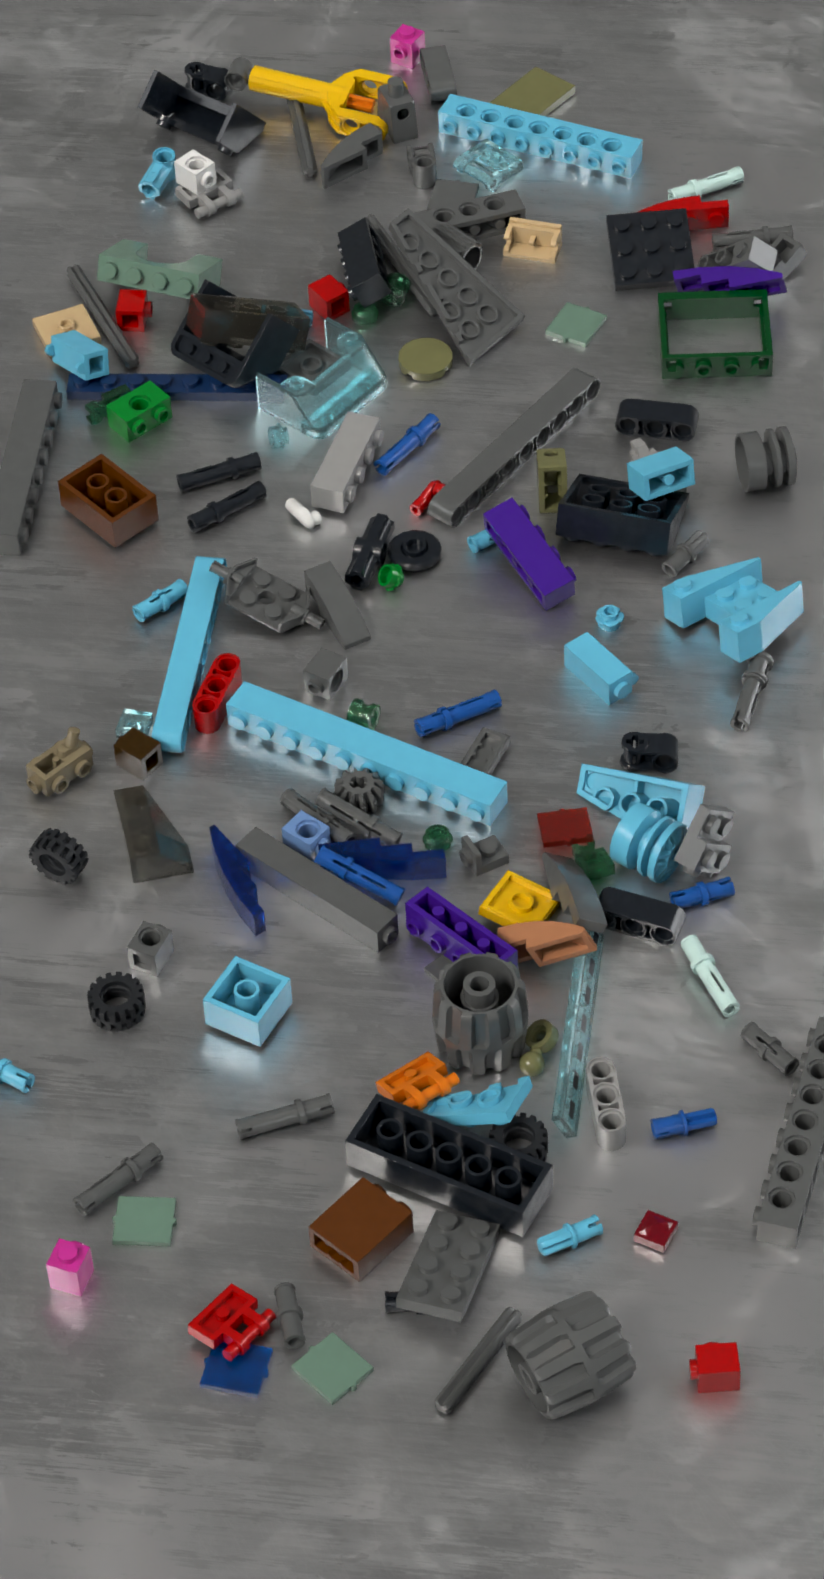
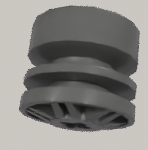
(770, 458)

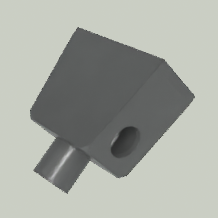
(394, 100)

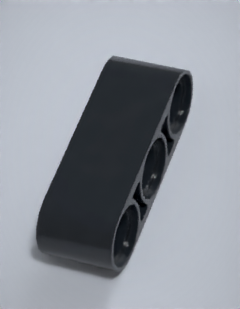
(657, 420)
(641, 916)

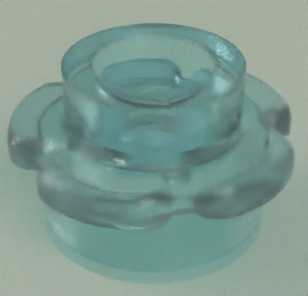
(278, 436)

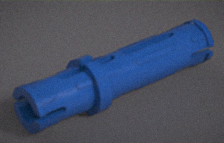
(414, 437)
(445, 717)
(327, 857)

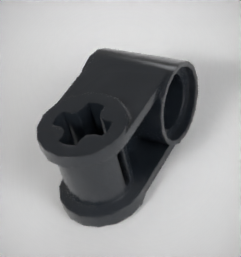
(207, 81)
(652, 752)

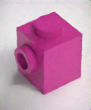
(406, 46)
(70, 1267)

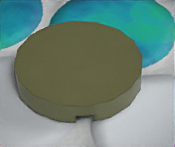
(425, 359)

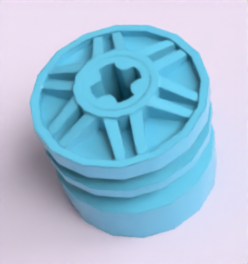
(647, 842)

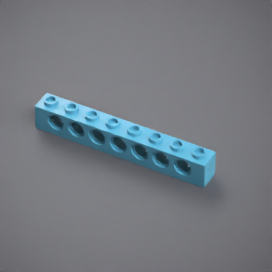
(541, 136)

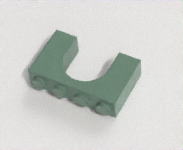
(128, 266)

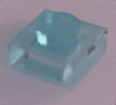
(134, 718)

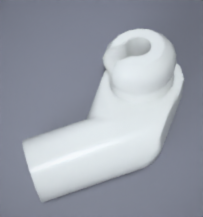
(302, 514)

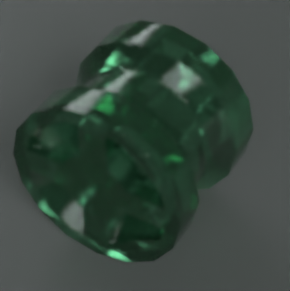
(400, 287)
(364, 714)

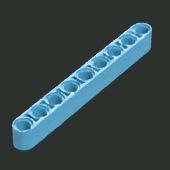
(188, 656)

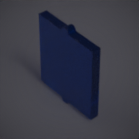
(241, 1375)

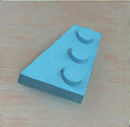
(491, 1106)

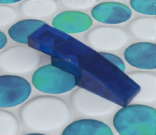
(392, 861)
(236, 880)

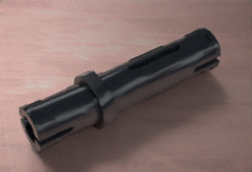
(228, 469)
(218, 510)

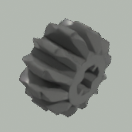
(361, 789)

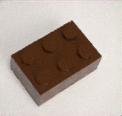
(108, 500)

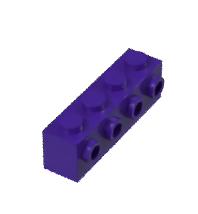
(529, 553)
(452, 930)

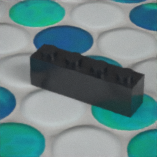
(363, 263)

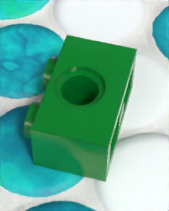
(139, 411)

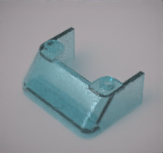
(322, 404)

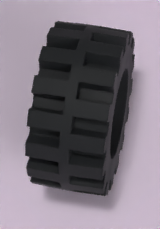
(58, 856)
(119, 1015)
(523, 1128)

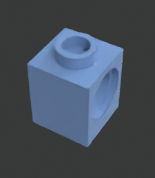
(304, 834)

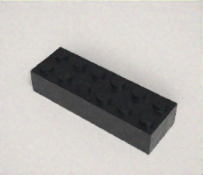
(449, 1165)

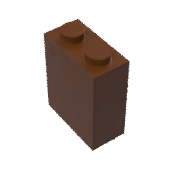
(361, 1228)

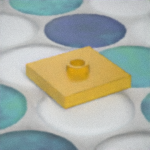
(518, 901)

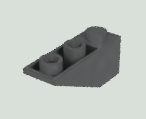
(745, 253)

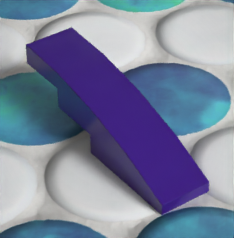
(729, 278)

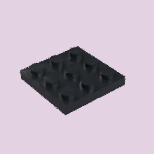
(648, 248)

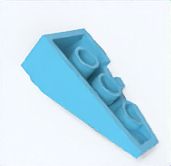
(619, 790)

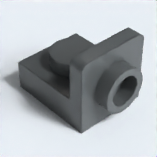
(483, 855)

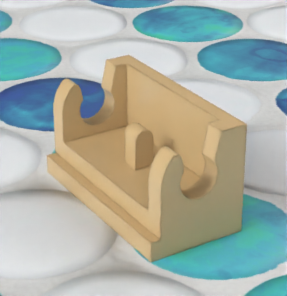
(533, 240)

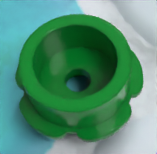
(391, 576)

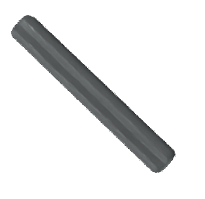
(477, 1361)

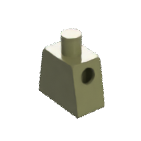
(551, 471)

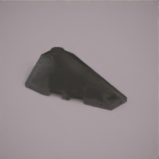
(150, 839)

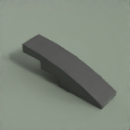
(574, 891)

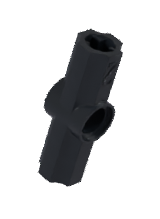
(369, 552)

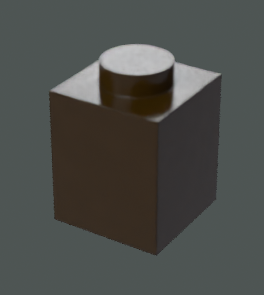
(138, 753)

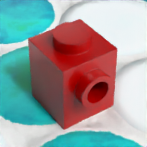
(329, 297)
(133, 310)
(716, 1367)

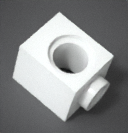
(195, 172)

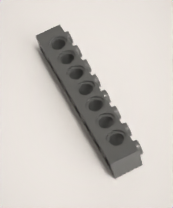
(803, 1138)

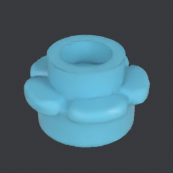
(609, 618)

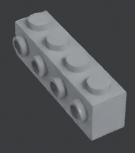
(346, 462)

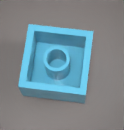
(247, 1001)

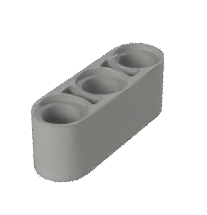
(605, 1103)

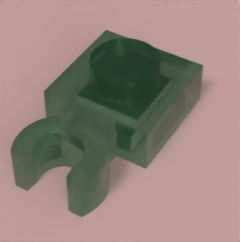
(98, 409)
(593, 861)

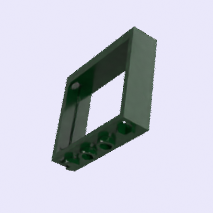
(715, 306)

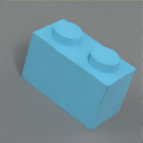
(661, 473)

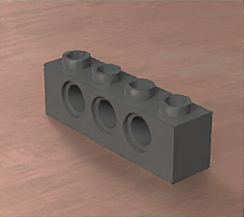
(479, 216)

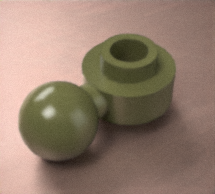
(541, 1039)

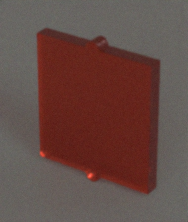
(565, 827)

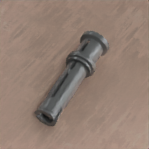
(753, 681)

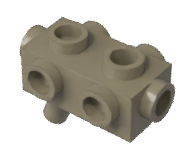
(60, 764)

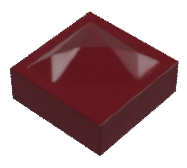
(655, 1231)

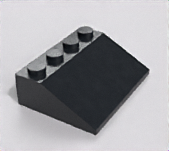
(616, 516)

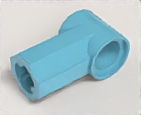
(159, 173)

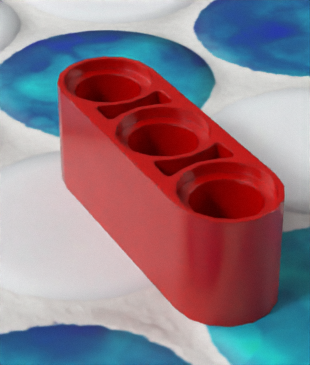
(216, 690)

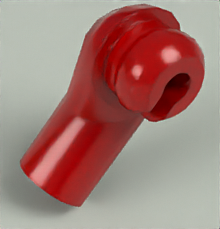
(425, 497)

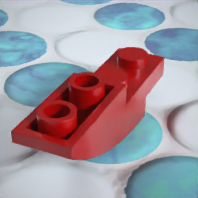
(699, 214)

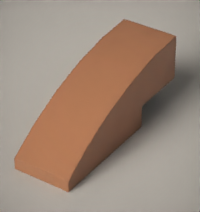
(547, 941)

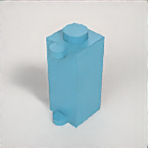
(79, 355)
(598, 668)

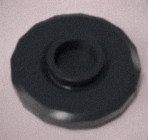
(414, 550)

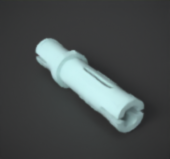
(708, 184)
(704, 966)

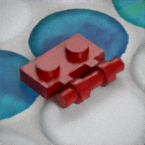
(222, 1318)

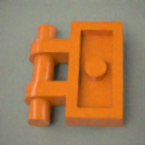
(407, 1081)

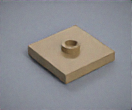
(63, 321)

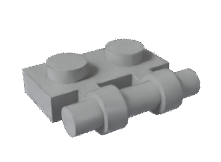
(207, 206)

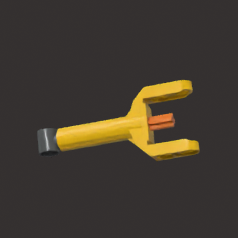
(333, 97)

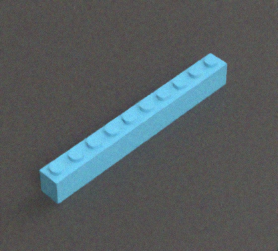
(352, 745)

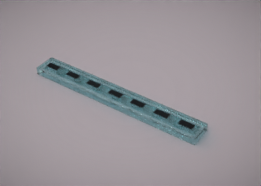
(577, 1039)

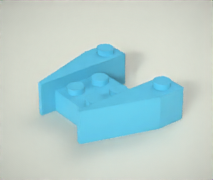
(739, 602)

